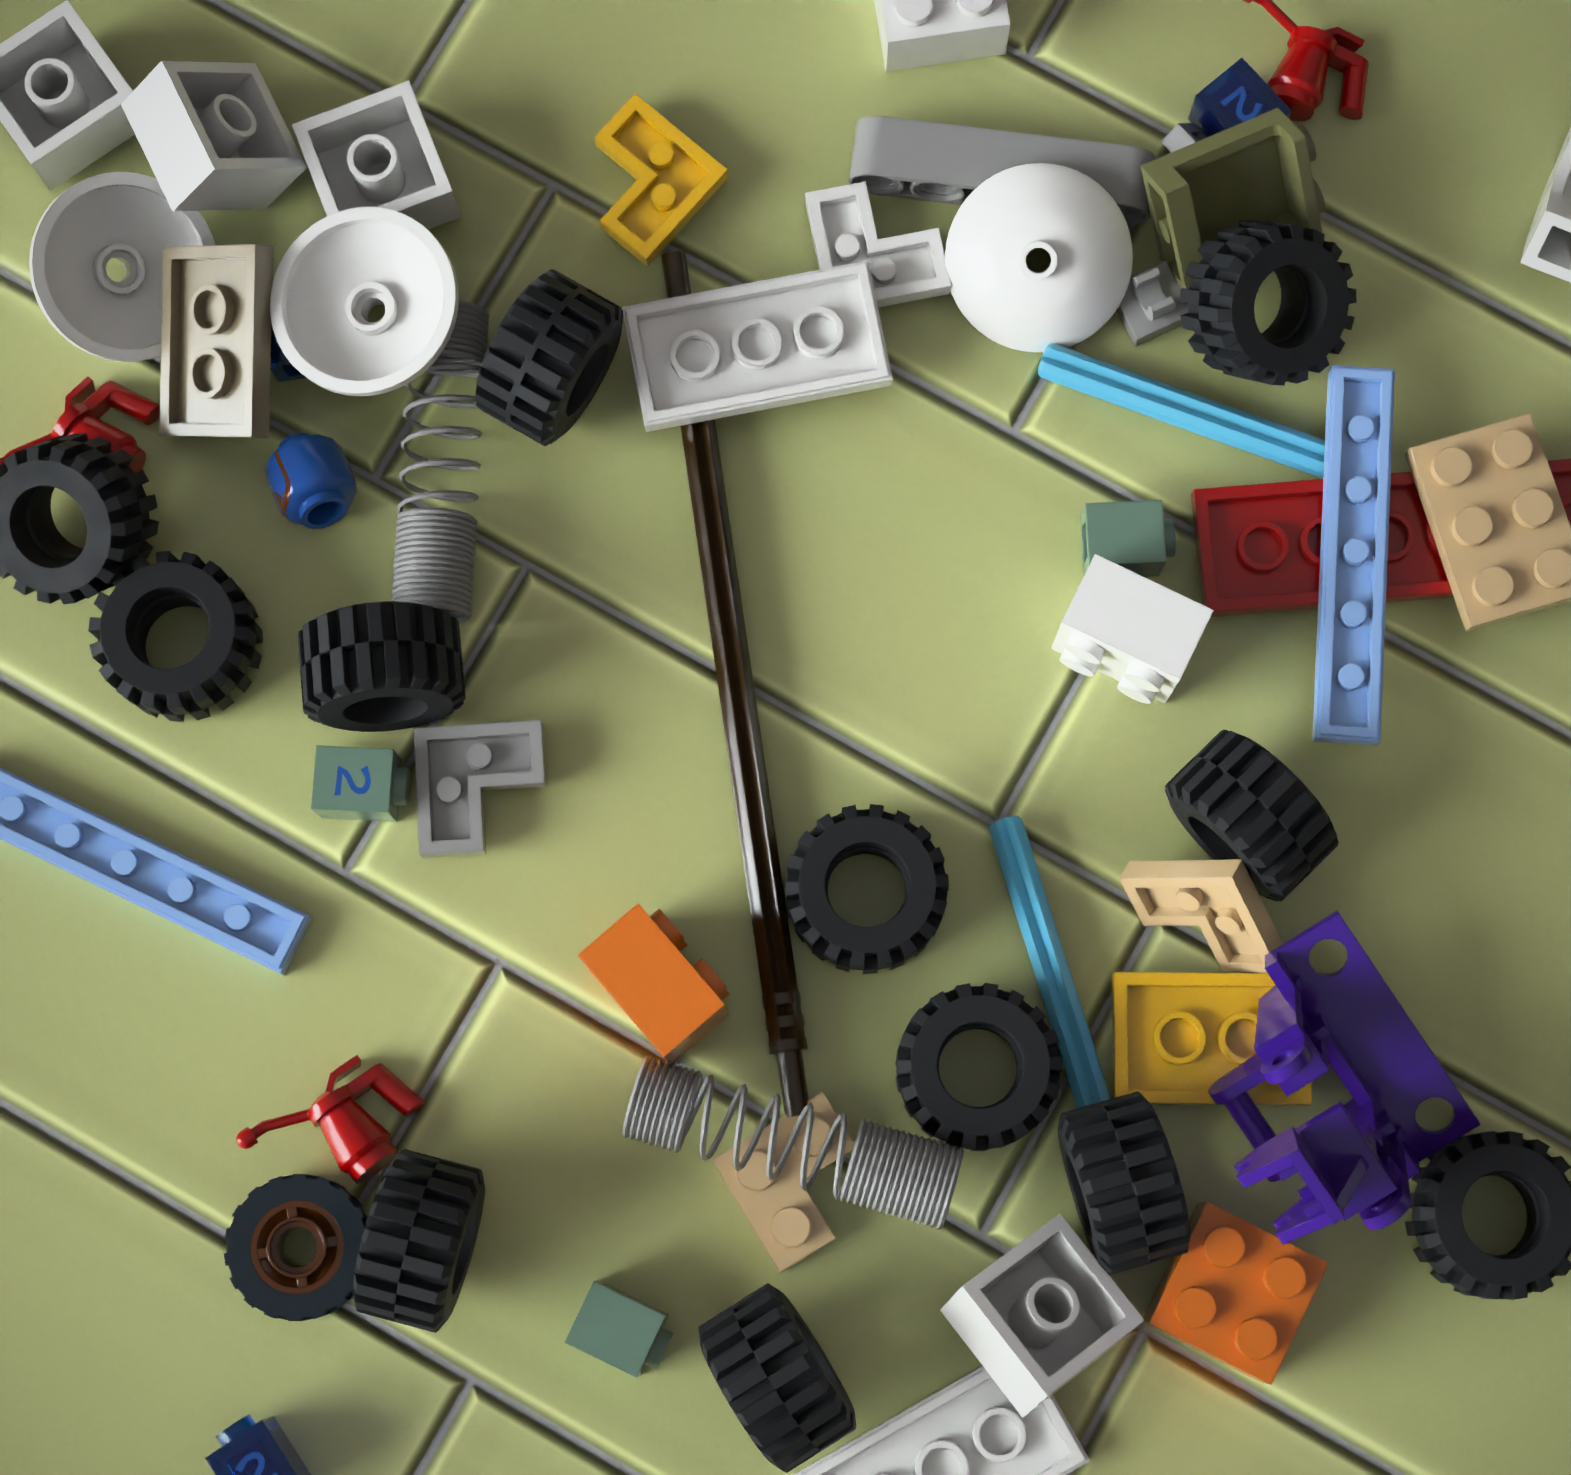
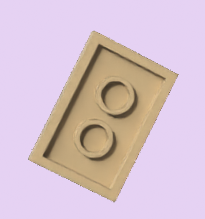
(1495, 520)

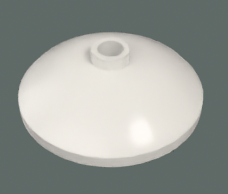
(1047, 210)
(76, 237)
(334, 281)

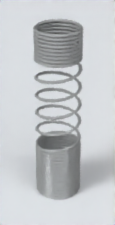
(438, 544)
(884, 1172)

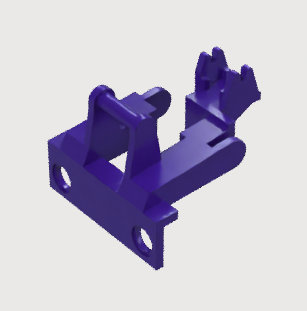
(1354, 1152)

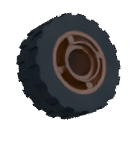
(258, 1238)

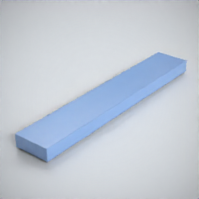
(1353, 556)
(149, 874)

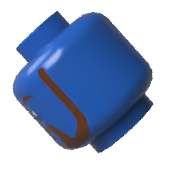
(311, 480)

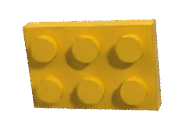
(1187, 1032)

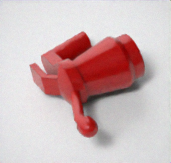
(1303, 70)
(83, 417)
(354, 1136)

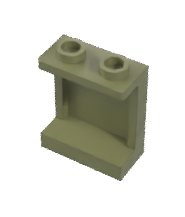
(1231, 177)

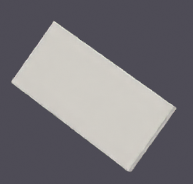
(757, 346)
(961, 1432)

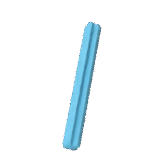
(1183, 409)
(1048, 961)

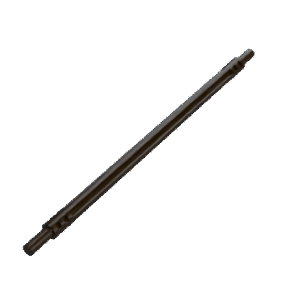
(743, 741)

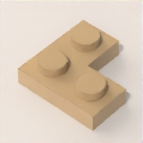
(1206, 895)
(779, 1208)

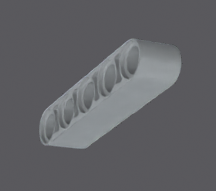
(952, 160)

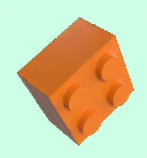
(654, 983)
(1235, 1293)

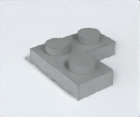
(457, 767)

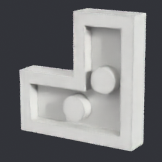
(900, 266)

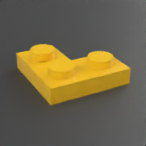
(670, 176)

